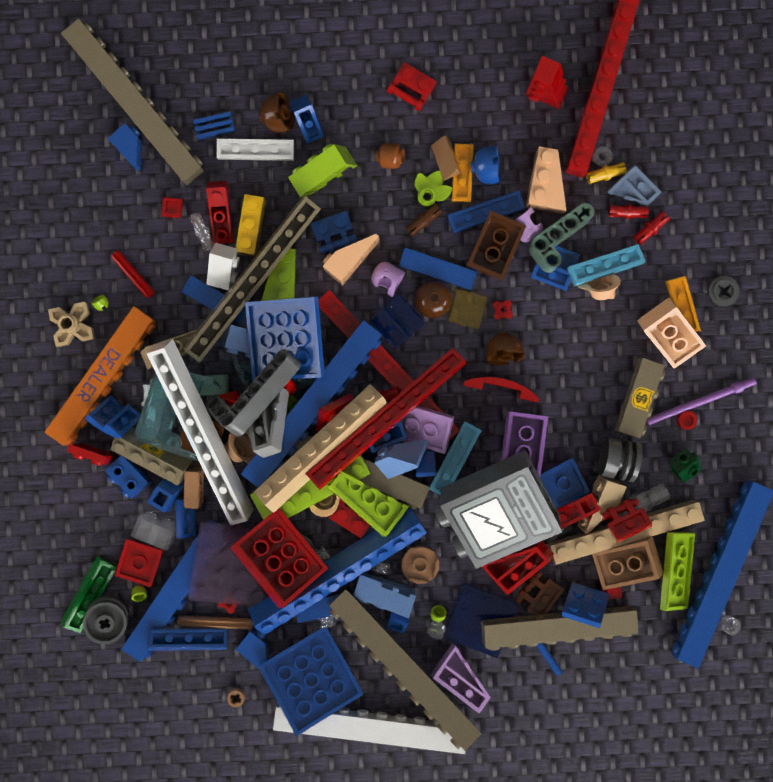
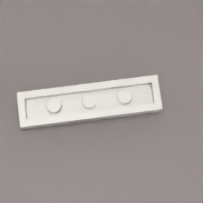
(255, 149)

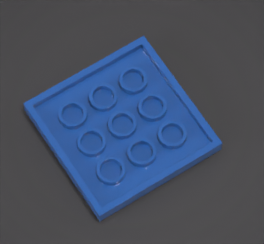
(288, 326)
(310, 680)

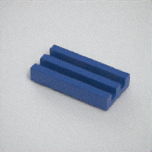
(198, 129)
(184, 522)

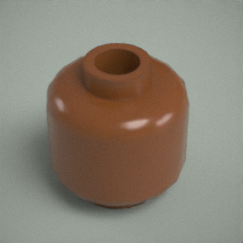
(390, 156)

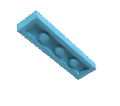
(606, 265)
(455, 457)

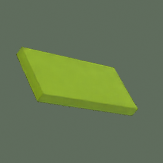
(677, 571)

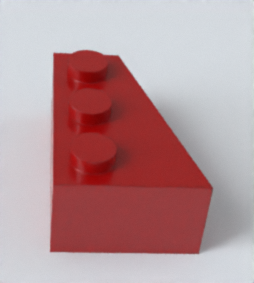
(548, 83)
(519, 566)

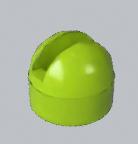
(100, 302)
(139, 593)
(438, 613)

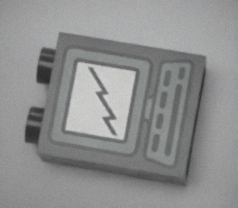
(498, 510)

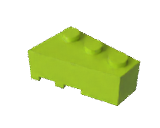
(321, 169)

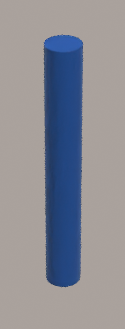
(550, 660)

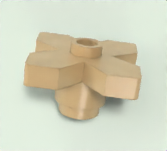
(66, 332)

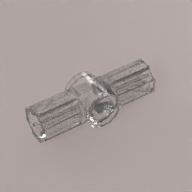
(649, 498)

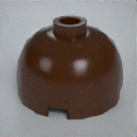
(276, 113)
(433, 299)
(504, 348)

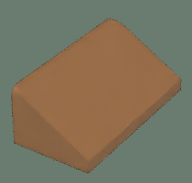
(445, 158)
(194, 488)

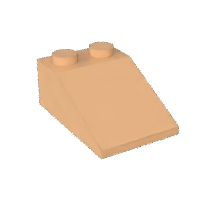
(347, 260)
(671, 333)

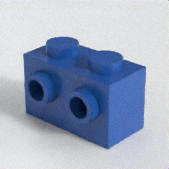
(128, 477)

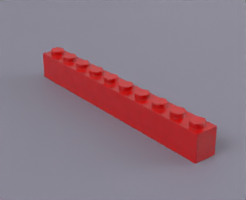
(601, 87)

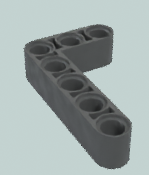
(257, 396)

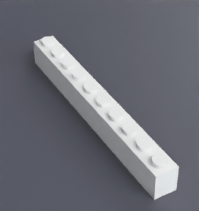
(200, 431)
(377, 728)

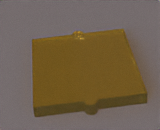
(468, 309)

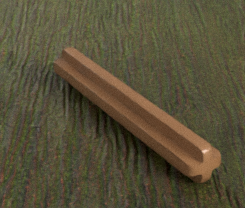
(214, 622)

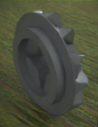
(732, 291)

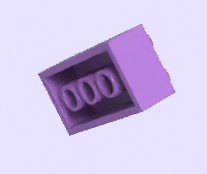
(525, 433)

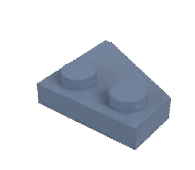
(635, 187)

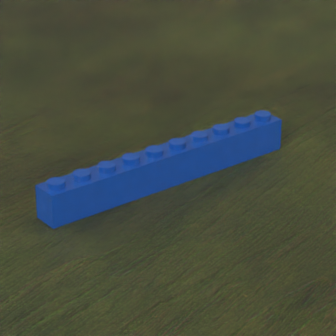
(320, 393)
(341, 569)
(722, 573)

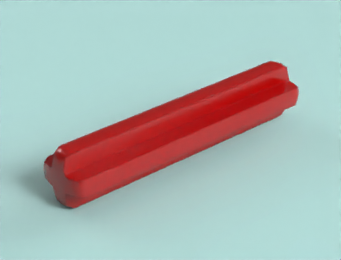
(133, 274)

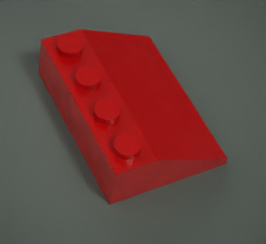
(279, 558)

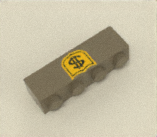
(640, 398)
(151, 458)

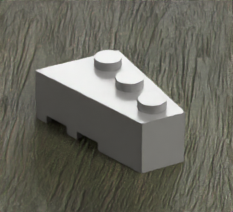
(268, 428)

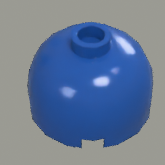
(487, 165)

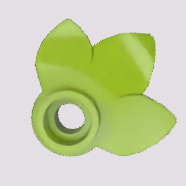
(433, 186)

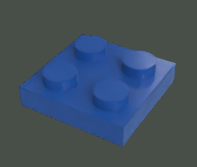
(564, 483)
(585, 605)

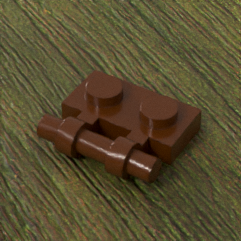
(545, 596)

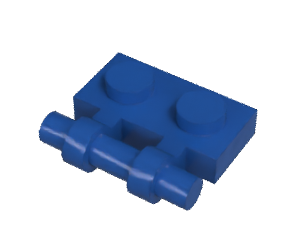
(331, 227)

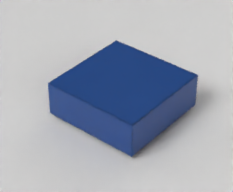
(397, 623)

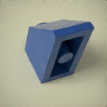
(306, 119)
(128, 144)
(393, 436)
(427, 465)
(254, 647)

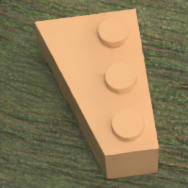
(546, 182)

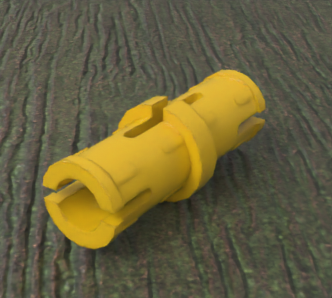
(606, 173)

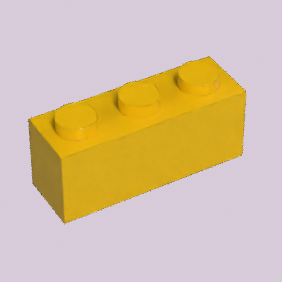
(250, 225)

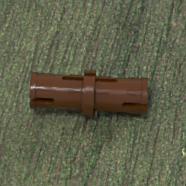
(423, 220)

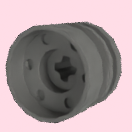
(620, 459)

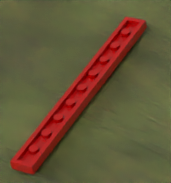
(379, 358)
(385, 419)

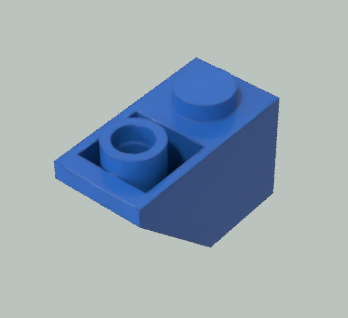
(165, 495)

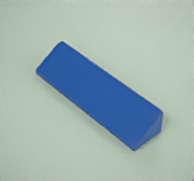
(187, 639)

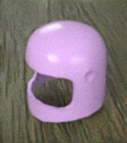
(531, 229)
(393, 274)

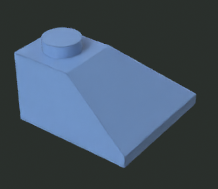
(400, 457)

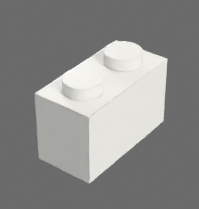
(222, 266)

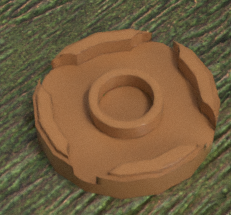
(420, 564)

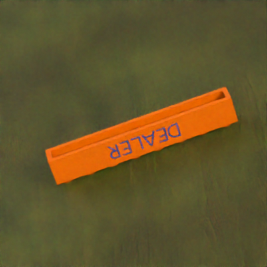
(101, 376)

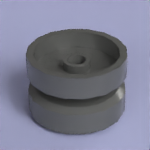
(98, 628)

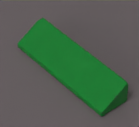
(89, 590)

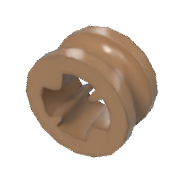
(238, 703)

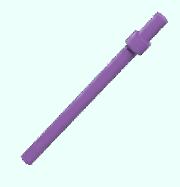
(735, 388)

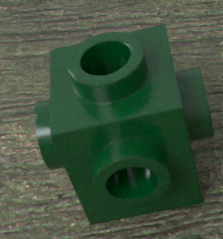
(685, 465)

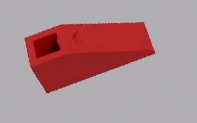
(220, 211)

